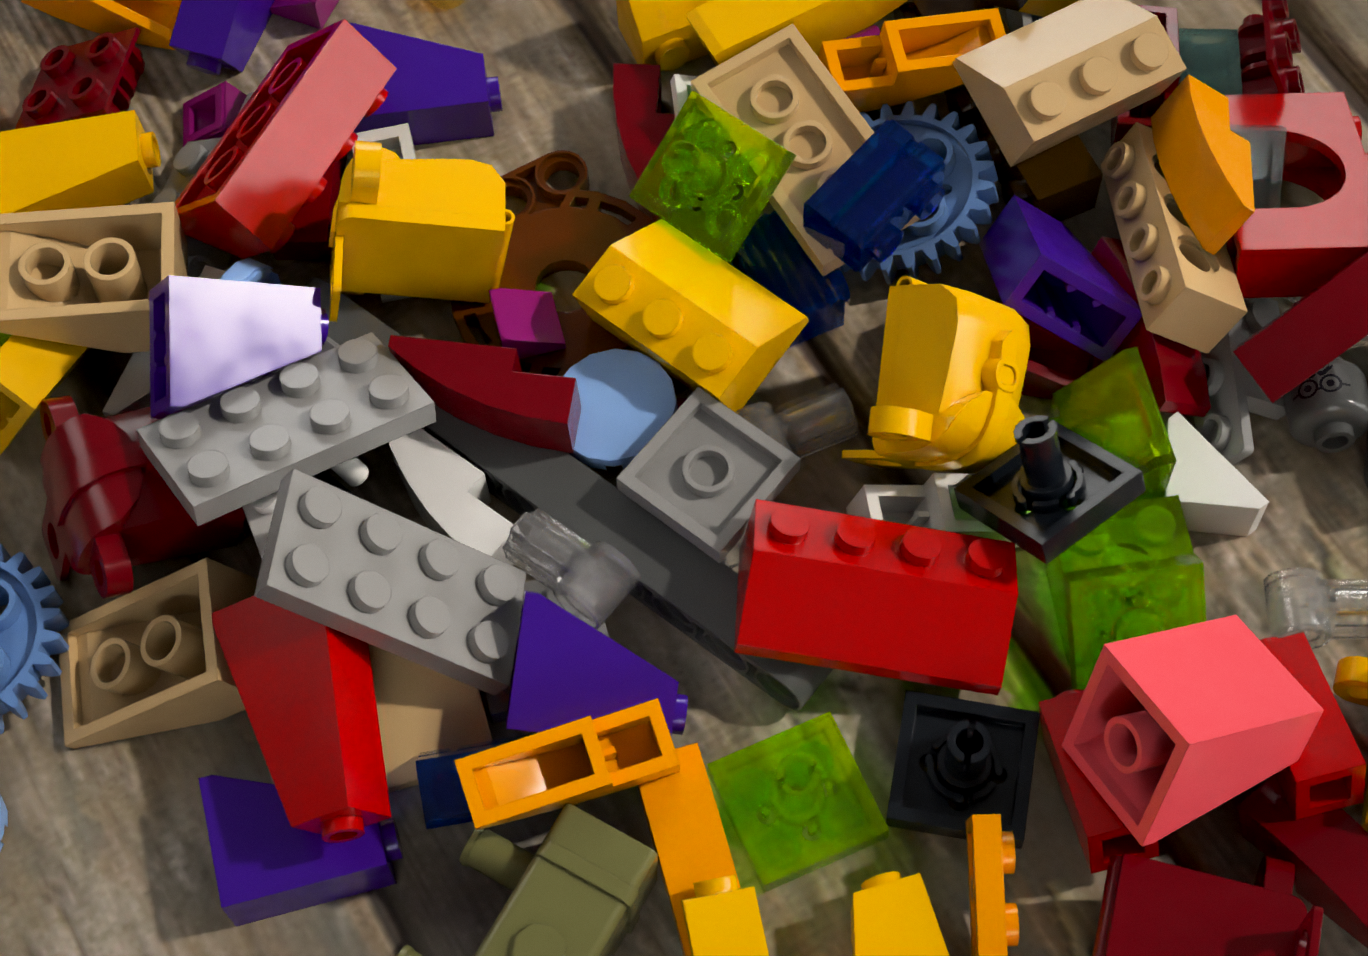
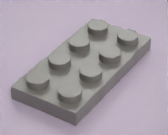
(295, 418)
(391, 583)

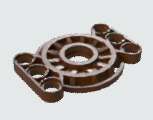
(552, 238)

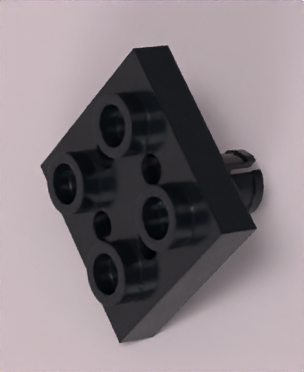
(1047, 475)
(966, 744)

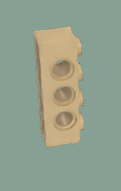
(1177, 283)

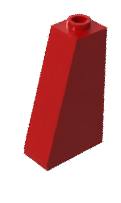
(311, 715)

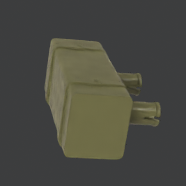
(568, 897)

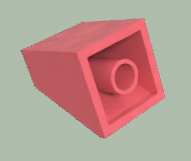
(1186, 723)

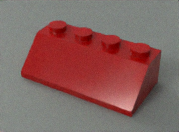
(285, 142)
(875, 597)

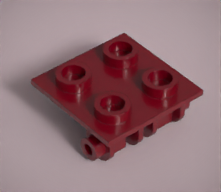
(1267, 51)
(85, 80)

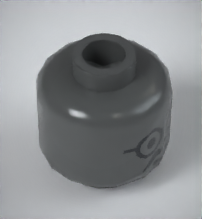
(1329, 407)

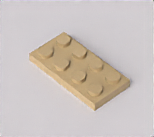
(798, 104)

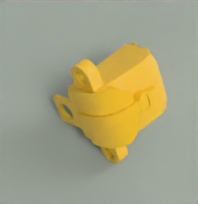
(417, 228)
(946, 380)

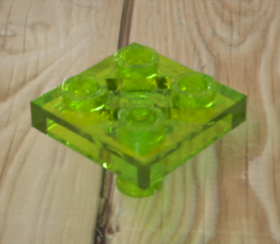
(694, 165)
(1098, 596)
(795, 793)

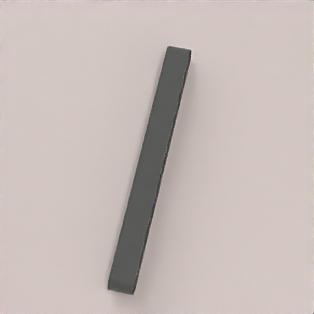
(675, 575)

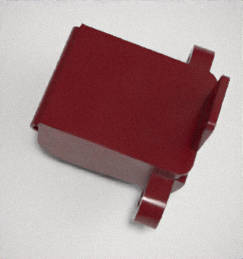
(112, 502)
(1187, 912)

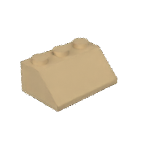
(1068, 73)

